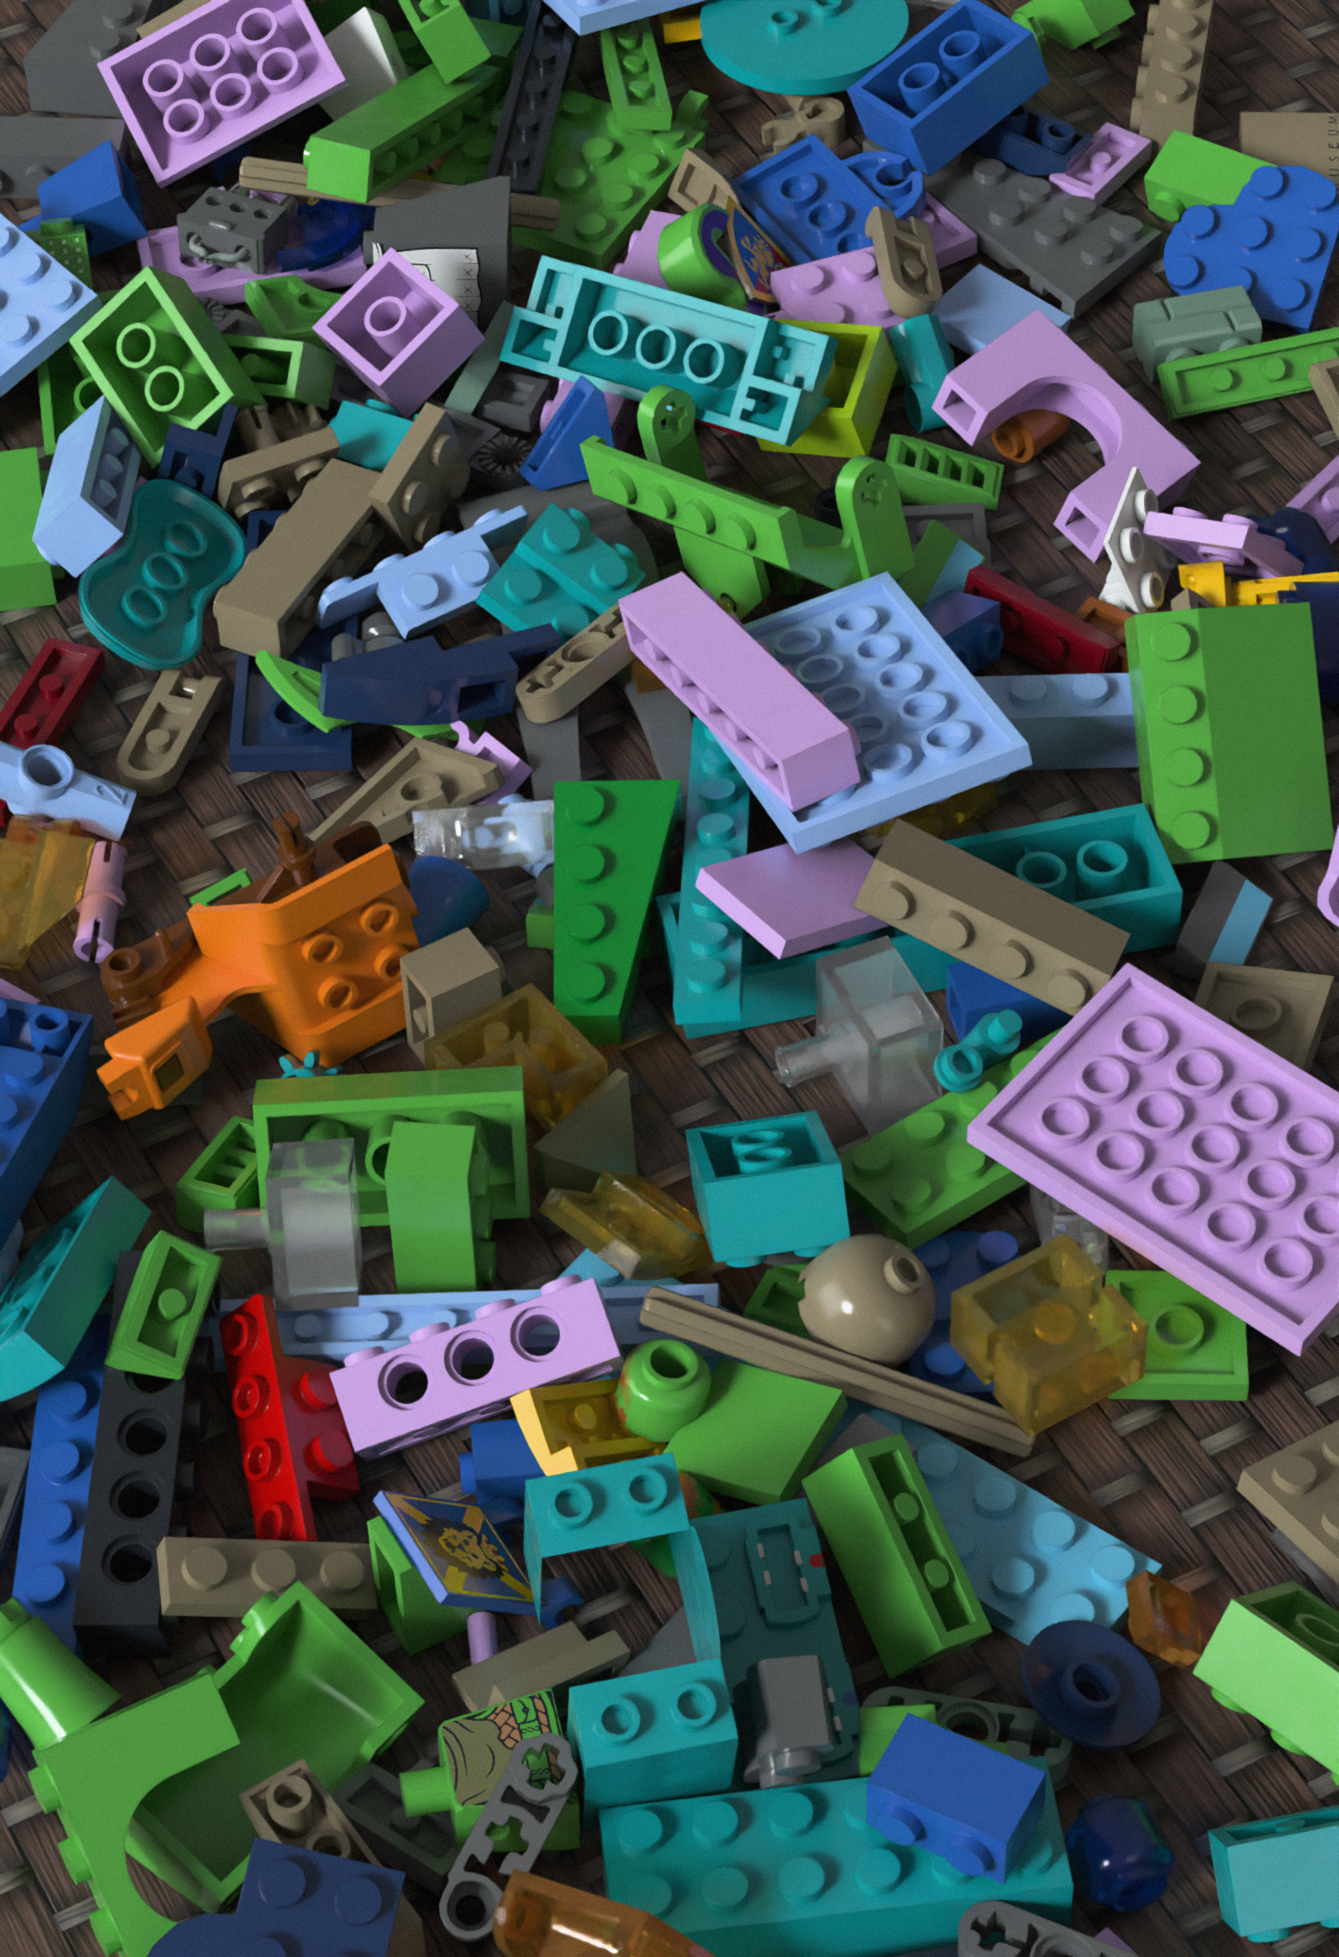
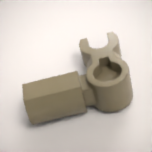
(814, 115)

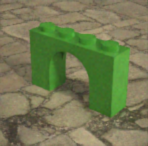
(102, 1776)

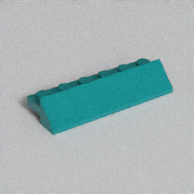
(636, 336)

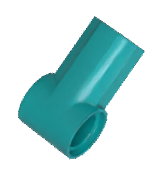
(924, 364)

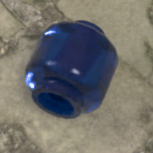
(1120, 1852)

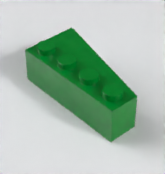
(607, 870)

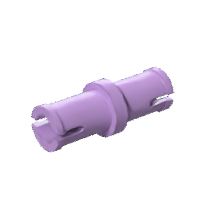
(101, 903)

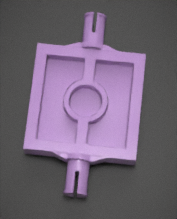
(834, 291)

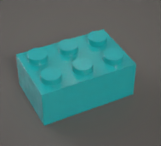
(767, 1188)

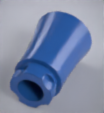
(445, 898)

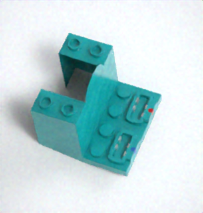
(749, 1595)

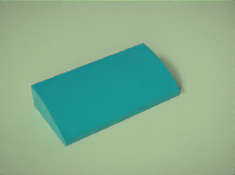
(63, 1285)

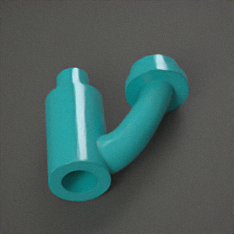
(986, 1045)

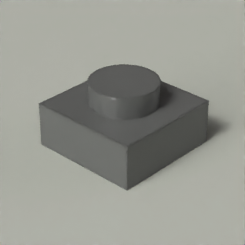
(513, 401)

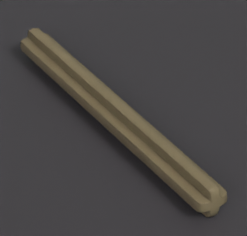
(291, 179)
(831, 1367)

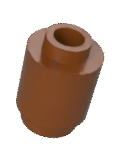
(1029, 433)

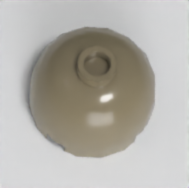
(869, 1299)

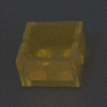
(1037, 1338)

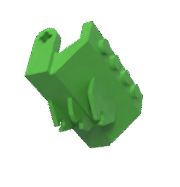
(739, 540)

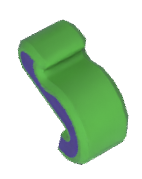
(696, 265)

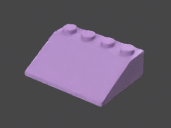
(219, 80)

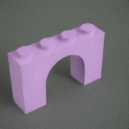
(1044, 369)

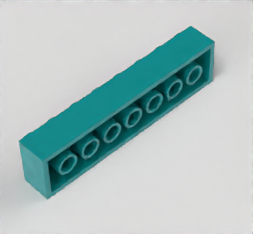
(1094, 860)

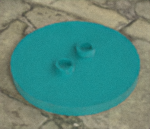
(801, 43)

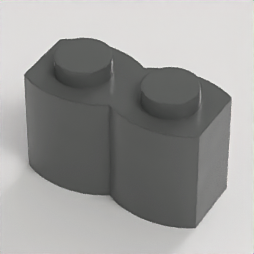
(783, 1720)

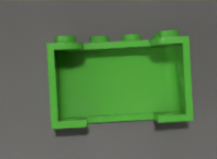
(292, 1694)

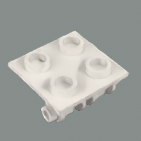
(1138, 564)

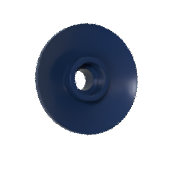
(1091, 1685)

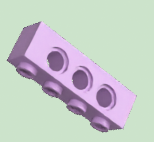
(368, 1382)

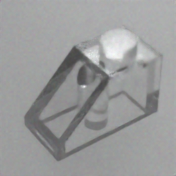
(487, 833)

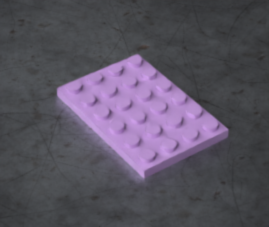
(1185, 1151)

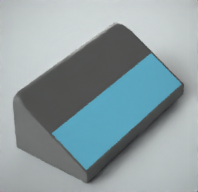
(1222, 922)

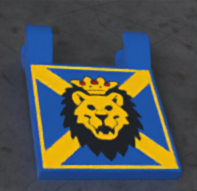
(467, 1556)

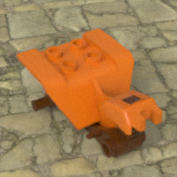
(292, 954)

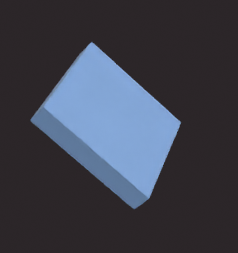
(986, 307)

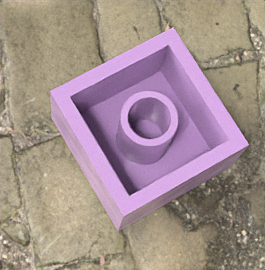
(399, 333)

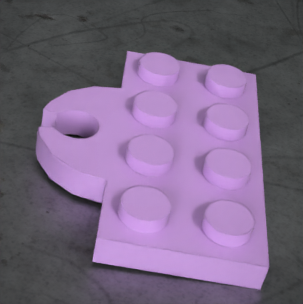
(227, 285)

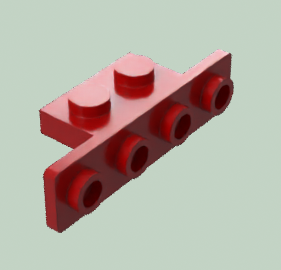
(286, 1425)

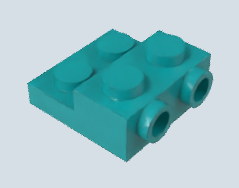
(560, 576)

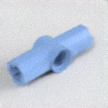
(48, 786)

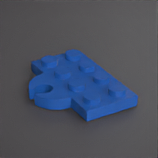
(819, 204)

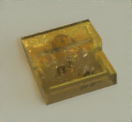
(631, 1227)

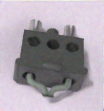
(235, 229)

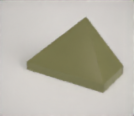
(589, 1140)

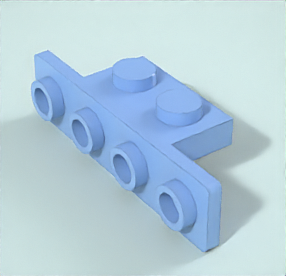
(431, 583)

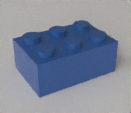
(949, 85)

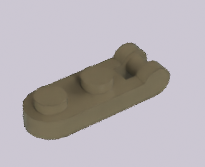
(905, 262)
(168, 731)

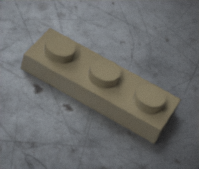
(232, 1574)

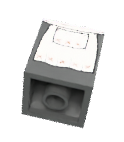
(456, 241)

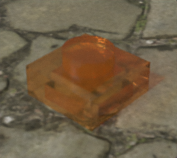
(1163, 1619)

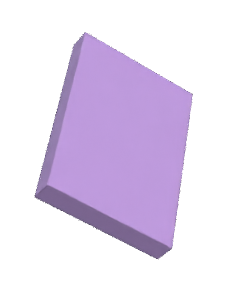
(793, 898)

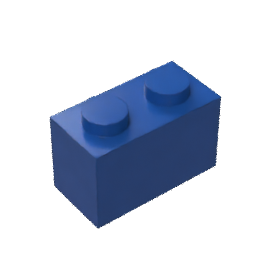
(955, 1799)

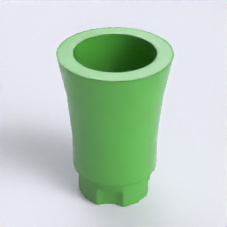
(45, 1680)

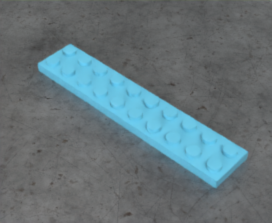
(1019, 1549)

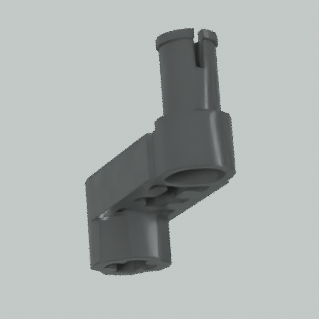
(513, 1800)

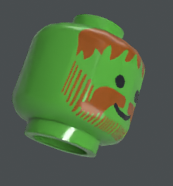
(662, 1388)

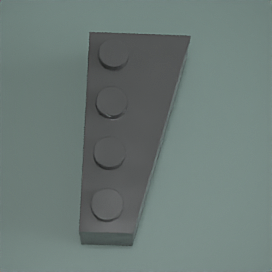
(64, 62)

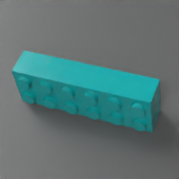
(808, 1875)

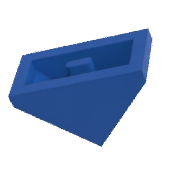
(557, 454)

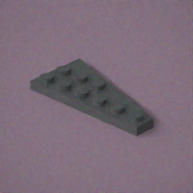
(1047, 233)

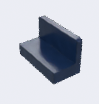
(196, 456)

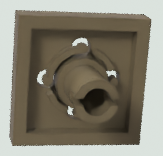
(271, 469)

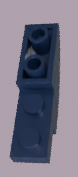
(1033, 142)
(431, 686)

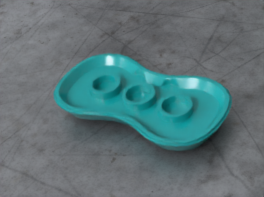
(157, 584)

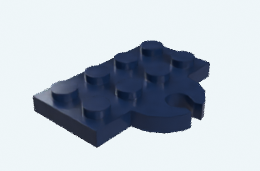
(296, 1907)

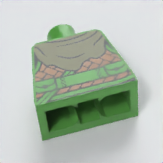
(472, 1760)

